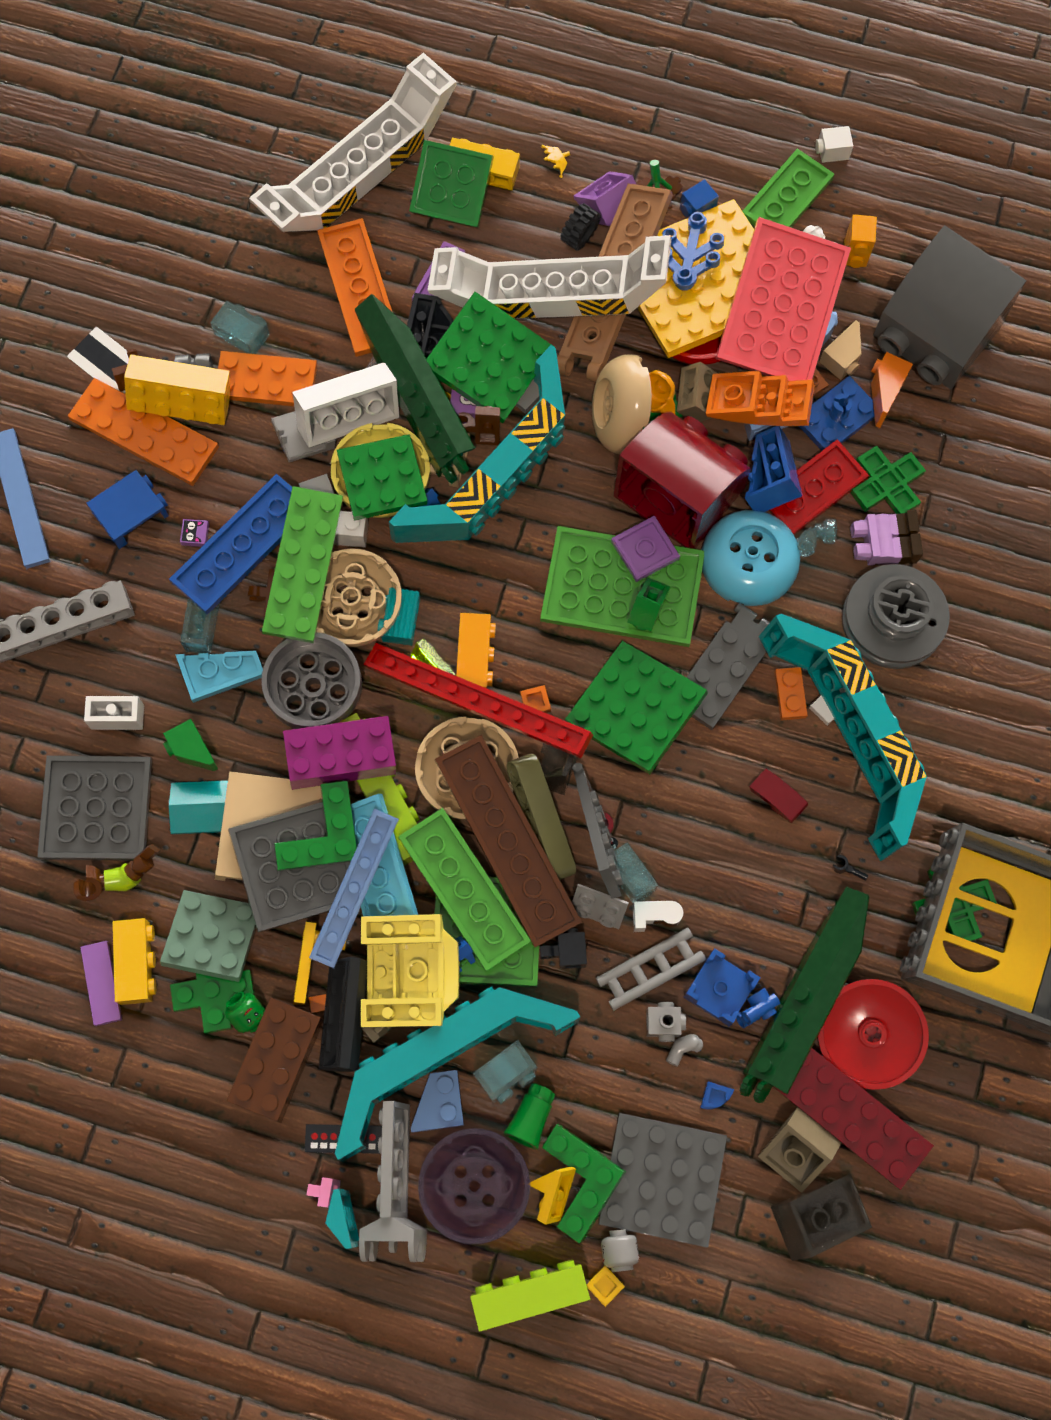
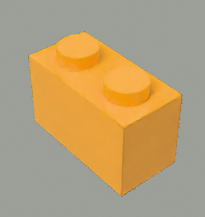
(861, 240)

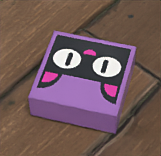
(194, 532)

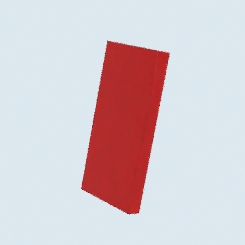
(822, 484)

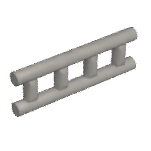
(644, 984)

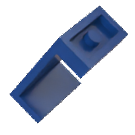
(126, 506)

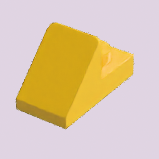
(556, 1191)

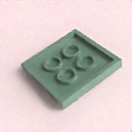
(210, 936)

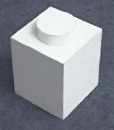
(834, 144)

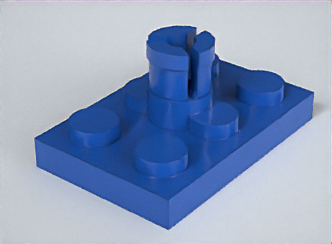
(839, 414)

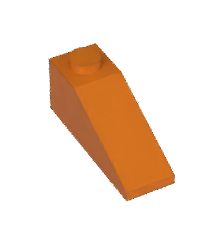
(886, 384)

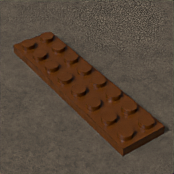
(508, 841)

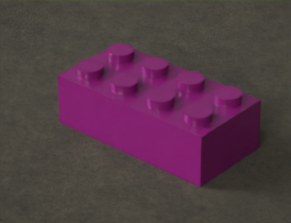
(339, 752)

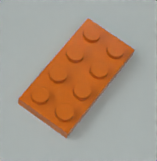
(266, 377)

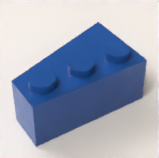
(773, 472)

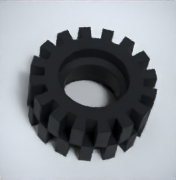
(580, 226)

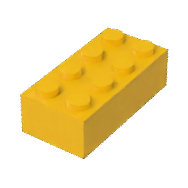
(177, 390)

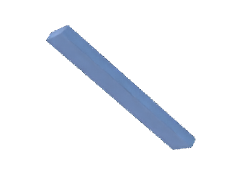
(21, 502)
(353, 888)

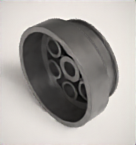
(287, 662)

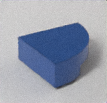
(715, 1096)

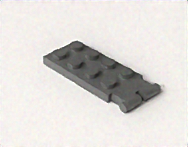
(728, 664)
(598, 832)

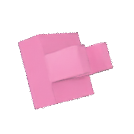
(324, 1191)

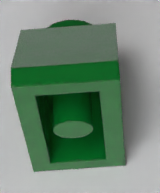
(648, 604)
(188, 746)

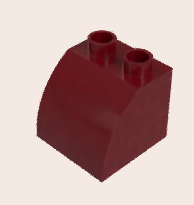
(680, 477)

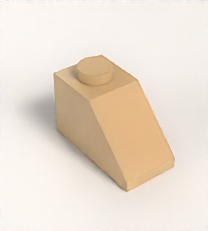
(844, 352)

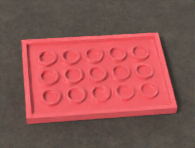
(783, 302)

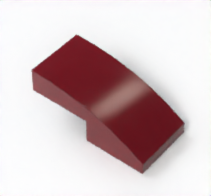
(779, 795)

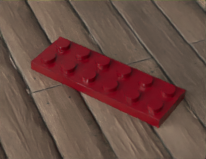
(858, 1120)

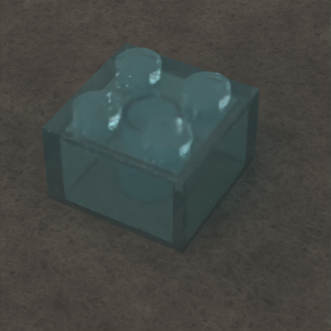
(505, 1073)

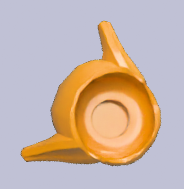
(662, 392)

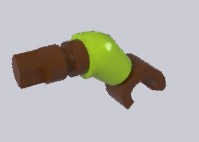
(115, 879)

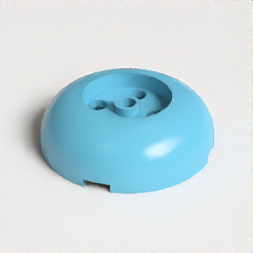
(767, 580)

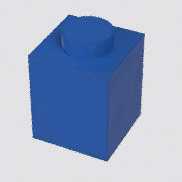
(698, 199)

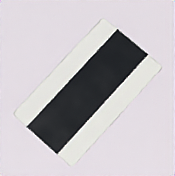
(98, 356)

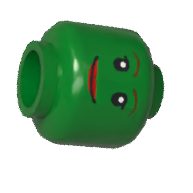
(244, 1012)

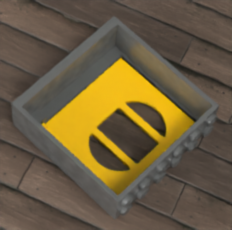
(1022, 979)

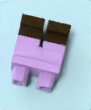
(888, 538)

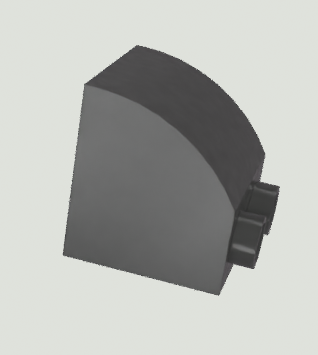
(948, 308)

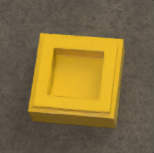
(605, 1286)

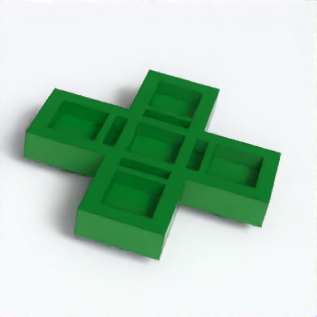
(888, 481)
(961, 918)
(211, 996)

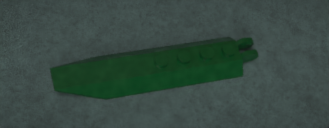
(417, 388)
(808, 998)

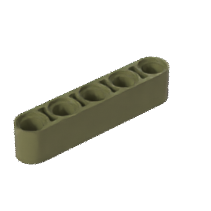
(538, 807)

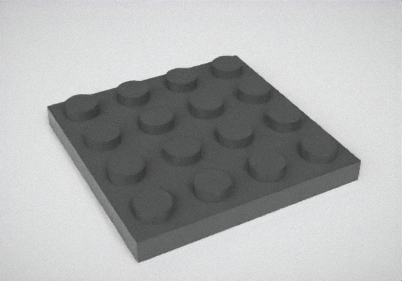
(94, 807)
(287, 894)
(667, 1180)

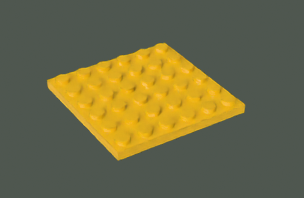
(700, 314)

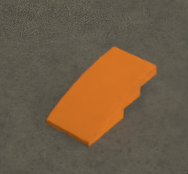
(759, 399)

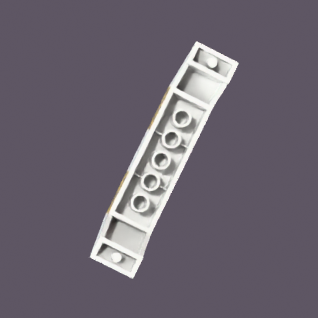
(363, 155)
(554, 285)

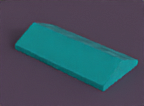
(197, 806)
(342, 1219)

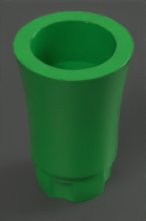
(531, 1117)

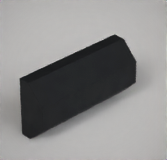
(343, 1015)

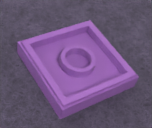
(645, 548)

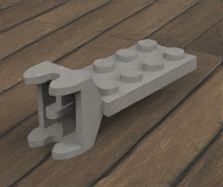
(393, 1195)

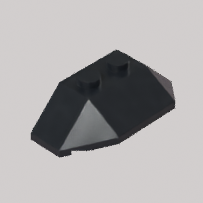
(428, 321)

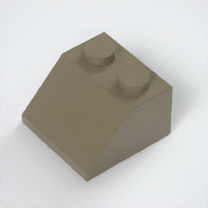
(800, 1150)

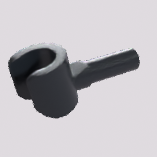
(848, 868)

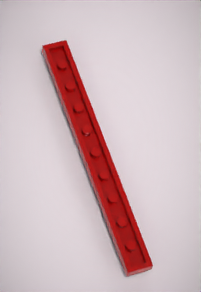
(479, 700)

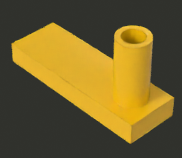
(309, 939)

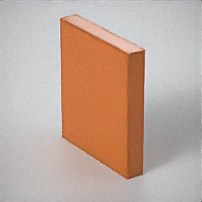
(317, 1003)

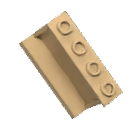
(252, 799)

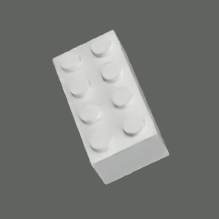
(345, 404)

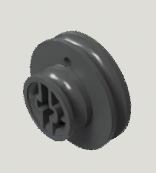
(891, 613)

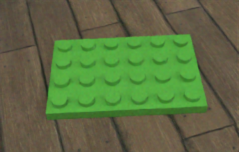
(596, 591)

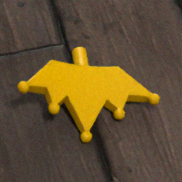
(555, 156)

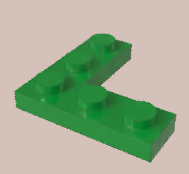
(340, 840)
(601, 1180)

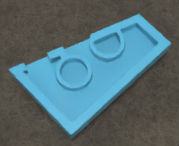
(216, 673)

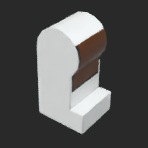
(656, 912)

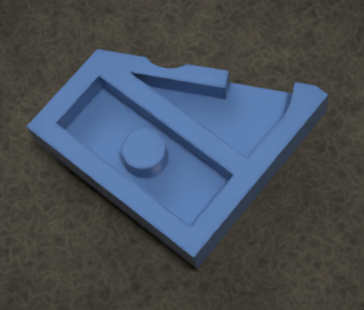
(439, 1104)

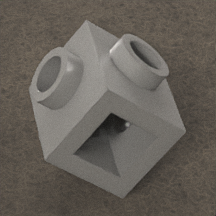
(656, 1027)

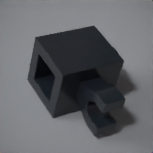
(570, 950)

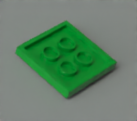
(451, 183)
(381, 477)

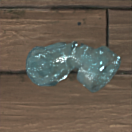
(808, 539)

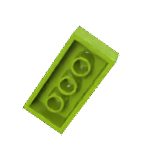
(530, 1296)

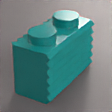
(404, 627)

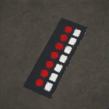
(324, 1138)

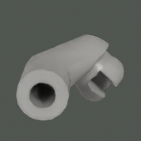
(682, 1045)

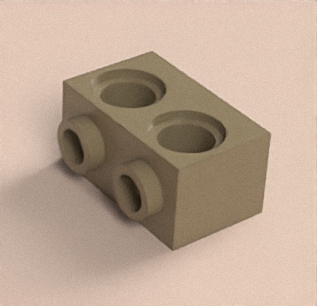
(694, 391)

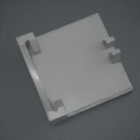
(292, 441)

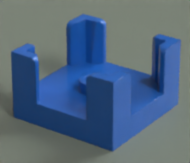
(721, 988)

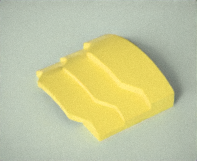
(408, 970)

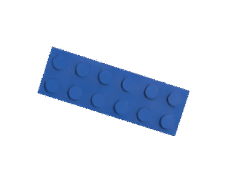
(235, 547)

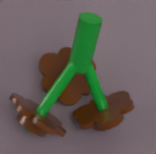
(669, 183)

